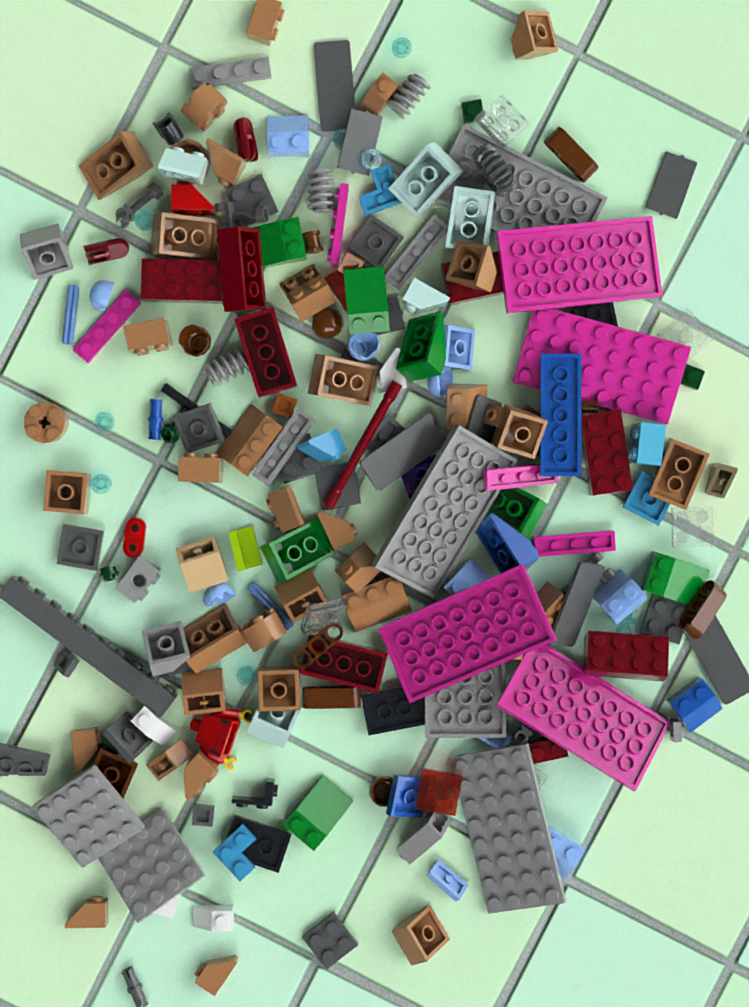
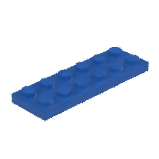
(562, 408)

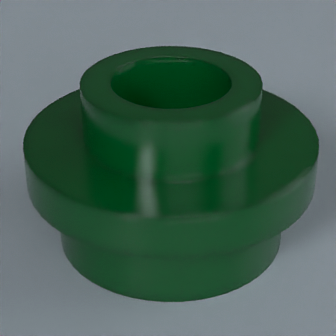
(170, 433)
(108, 573)

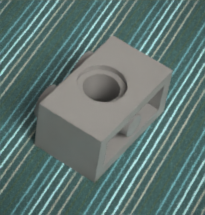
(128, 586)

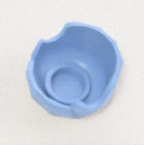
(100, 294)
(363, 346)
(438, 383)
(221, 593)

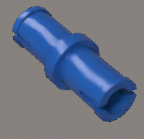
(155, 419)

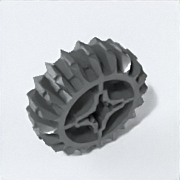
(494, 170)

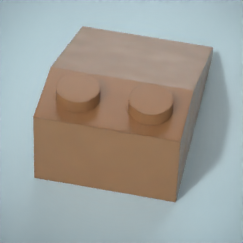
(116, 164)
(184, 236)
(343, 379)
(678, 473)

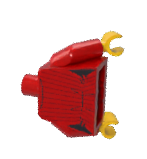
(217, 734)

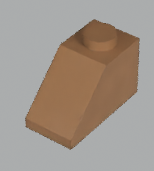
(379, 95)
(337, 530)
(85, 744)
(169, 759)
(90, 915)
(214, 973)

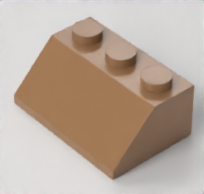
(249, 440)
(376, 603)
(212, 638)

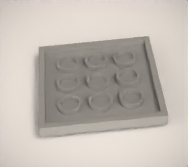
(468, 708)
(88, 816)
(152, 866)

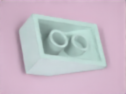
(425, 179)
(470, 216)

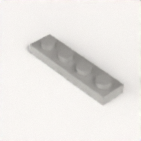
(230, 72)
(416, 252)
(283, 447)

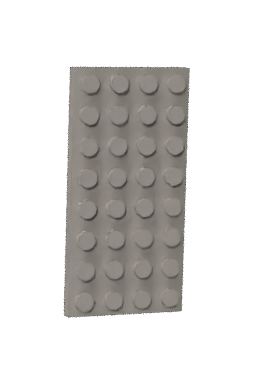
(541, 193)
(442, 513)
(508, 829)

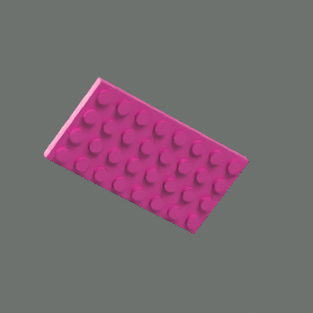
(578, 264)
(618, 364)
(467, 633)
(584, 715)

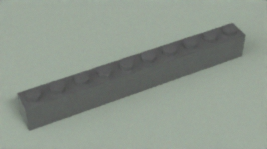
(88, 645)

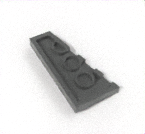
(22, 761)

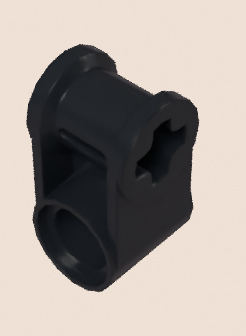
(169, 129)

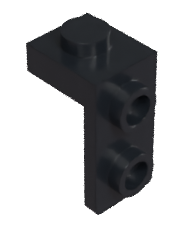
(262, 803)

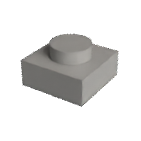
(677, 730)

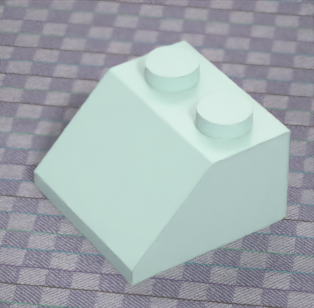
(183, 166)
(423, 298)
(273, 725)

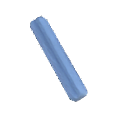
(70, 314)
(268, 603)

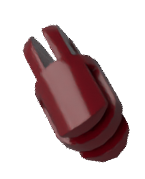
(245, 140)
(106, 250)

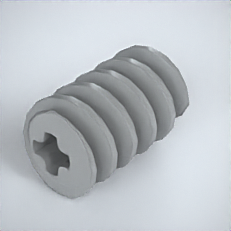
(408, 94)
(319, 190)
(226, 367)

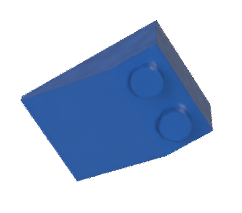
(505, 544)

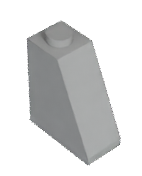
(423, 836)

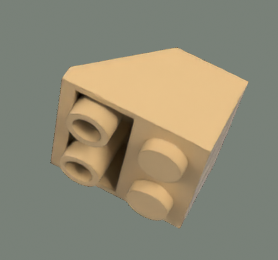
(202, 564)

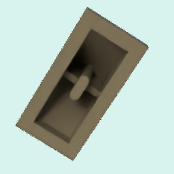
(720, 479)

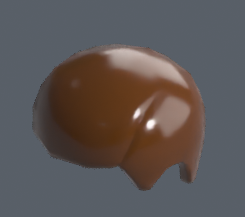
(327, 323)
(195, 340)
(380, 790)

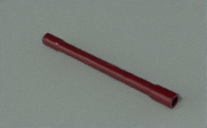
(336, 491)

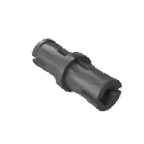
(134, 987)

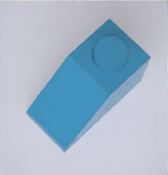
(324, 446)

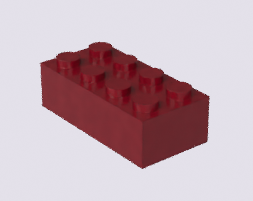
(241, 269)
(181, 281)
(461, 294)
(266, 352)
(605, 452)
(626, 656)
(348, 665)

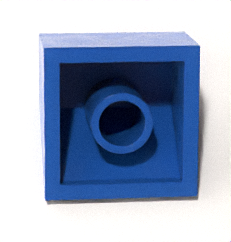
(695, 704)

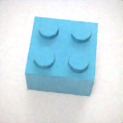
(647, 444)

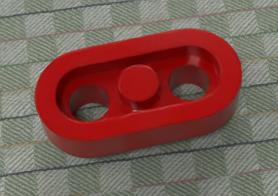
(133, 537)

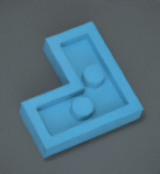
(382, 197)
(231, 850)

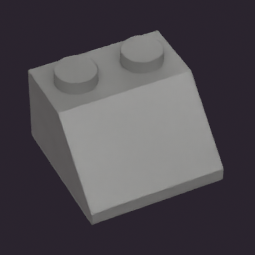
(46, 251)
(165, 647)

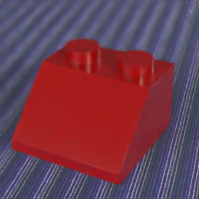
(189, 201)

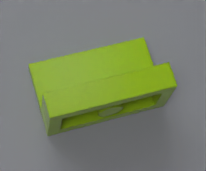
(245, 548)

